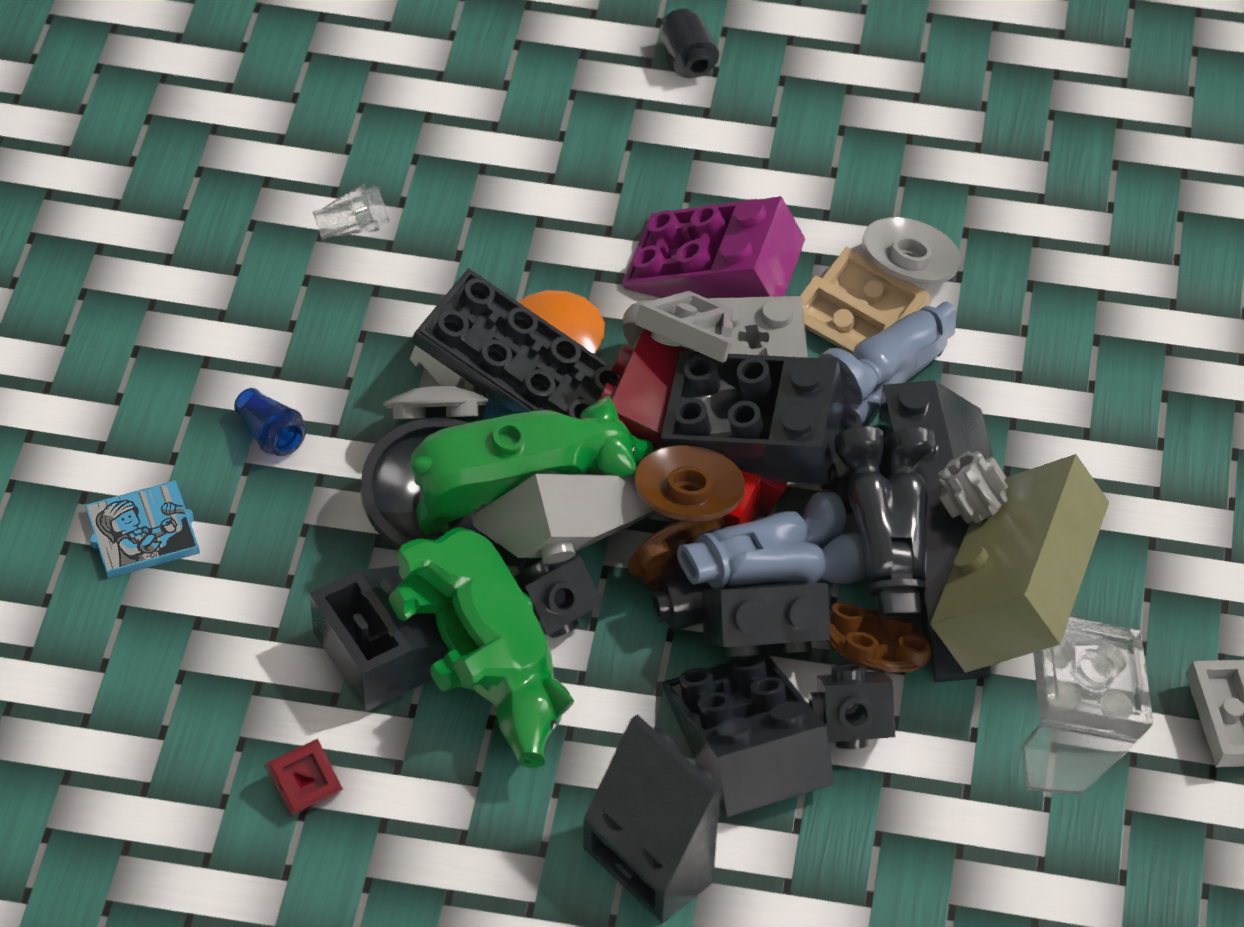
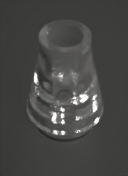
(353, 213)

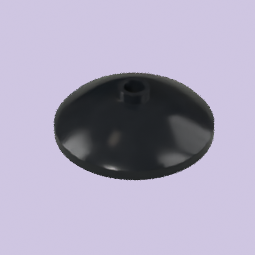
(390, 489)

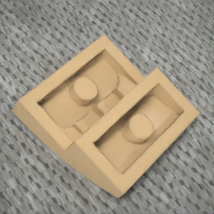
(857, 301)

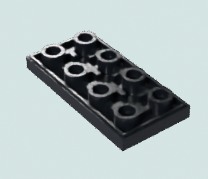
(511, 351)

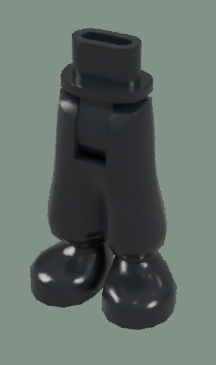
(890, 512)

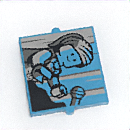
(142, 529)

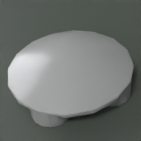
(415, 401)

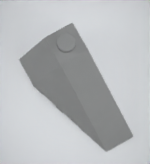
(561, 514)

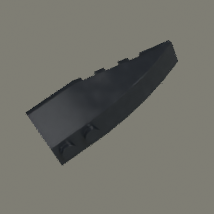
(957, 430)

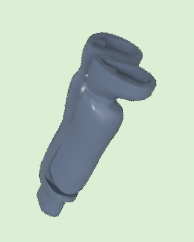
(890, 359)
(779, 549)

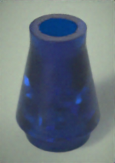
(272, 423)

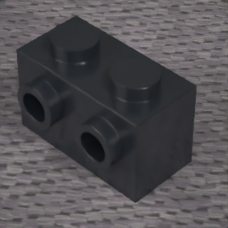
(766, 614)

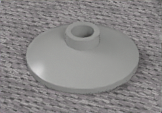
(911, 250)

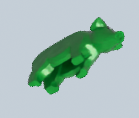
(490, 457)
(489, 634)

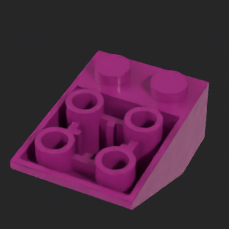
(718, 251)

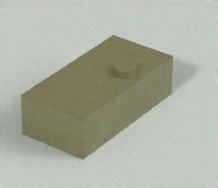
(1022, 567)

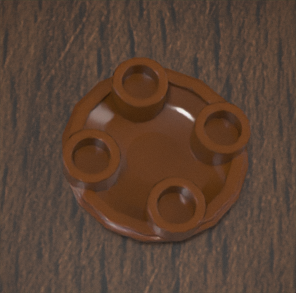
(658, 553)
(875, 641)

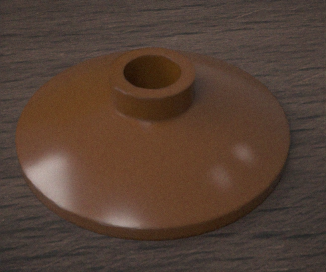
(689, 483)

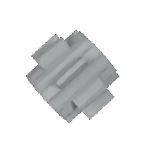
(972, 487)

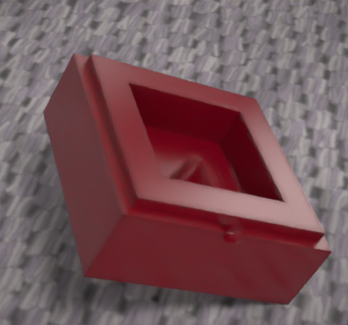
(303, 777)

